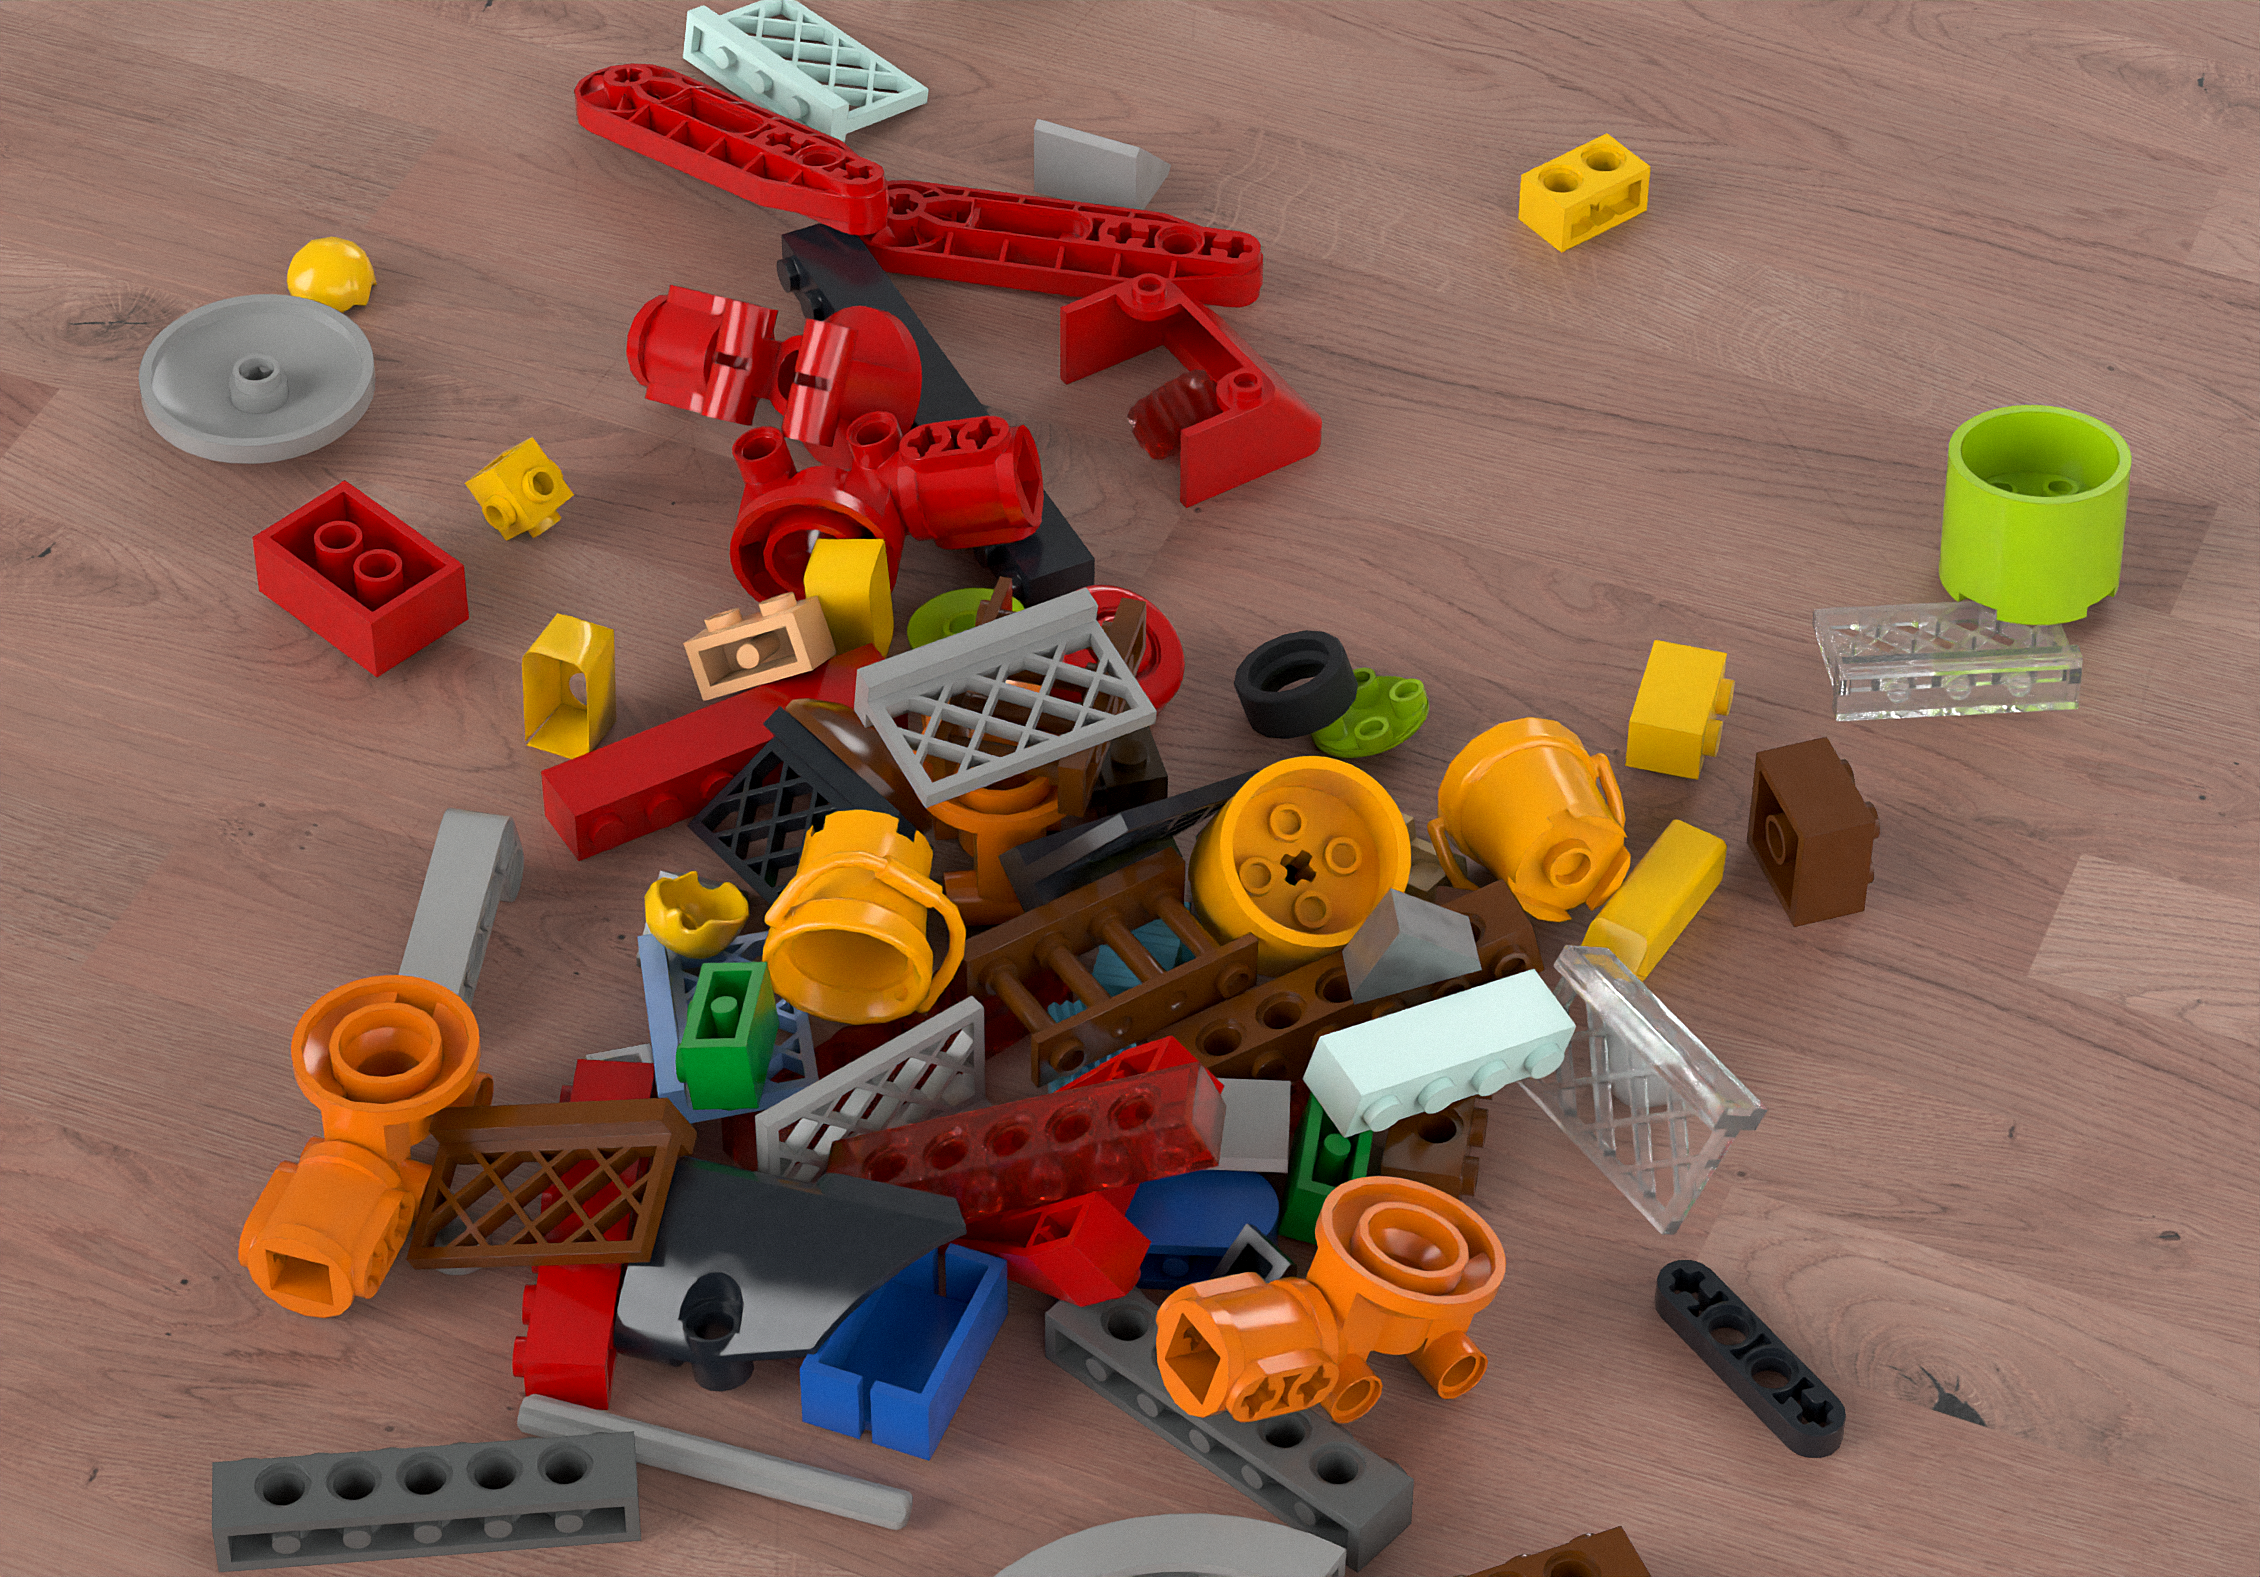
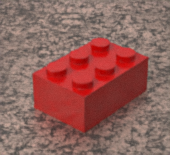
(361, 578)

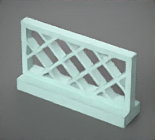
(760, 75)

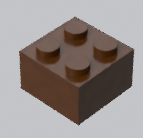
(1812, 831)

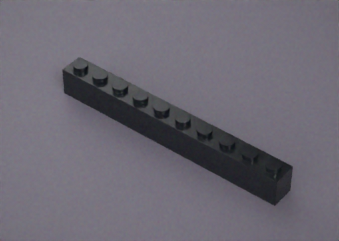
(837, 272)

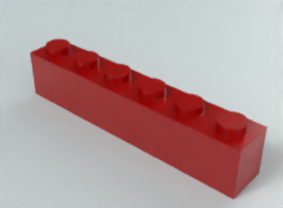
(683, 762)
(575, 1307)

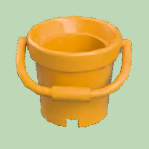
(1533, 815)
(854, 924)

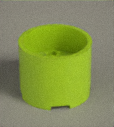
(2034, 513)

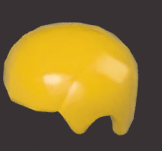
(332, 273)
(694, 918)

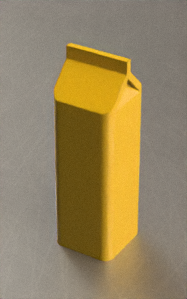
(1659, 897)

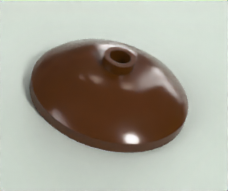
(863, 752)

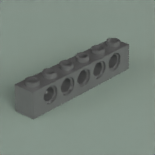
(1287, 1463)
(425, 1501)

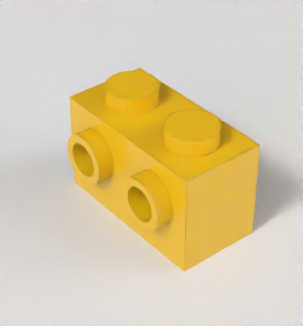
(1678, 710)

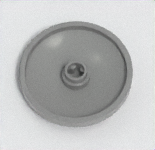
(257, 378)

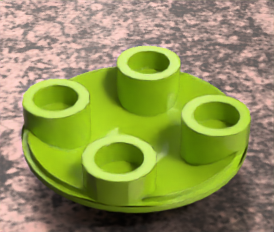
(1379, 719)

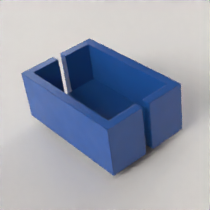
(908, 1353)

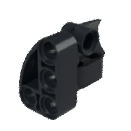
(767, 1265)

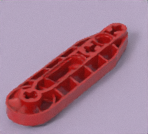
(734, 145)
(1058, 244)

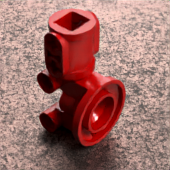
(724, 358)
(940, 482)

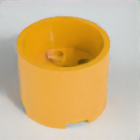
(1329, 826)

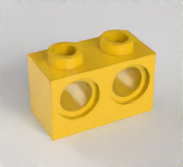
(1584, 192)

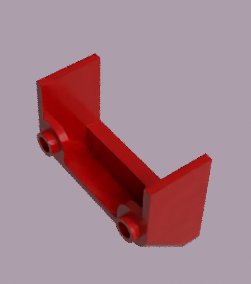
(1263, 416)

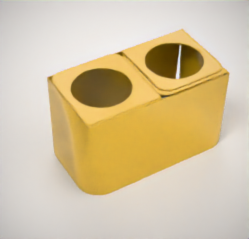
(852, 591)
(582, 649)

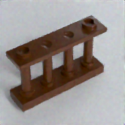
(1076, 772)
(1097, 916)

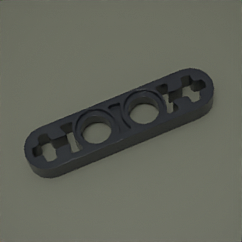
(1757, 1353)

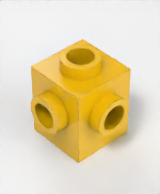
(520, 491)

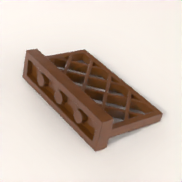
(559, 1133)

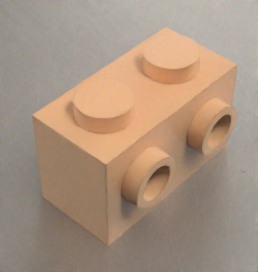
(759, 647)

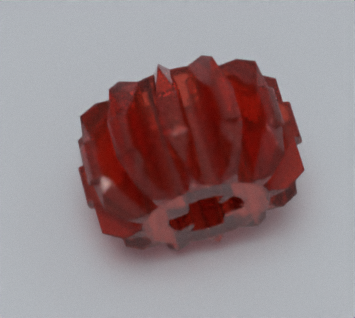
(1171, 408)

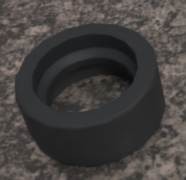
(1306, 707)

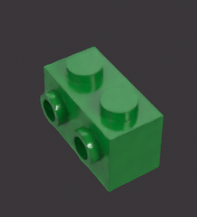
(728, 1036)

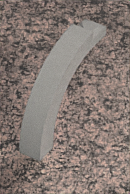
(1184, 1548)

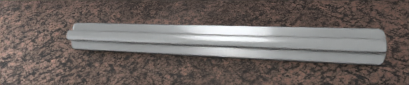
(726, 1463)

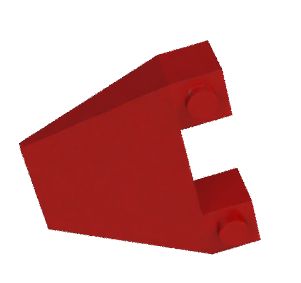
(1084, 1243)

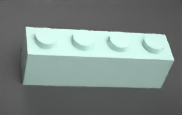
(1439, 1053)

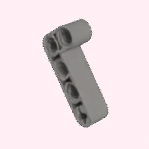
(469, 872)

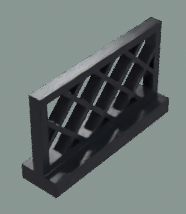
(819, 774)
(1093, 850)

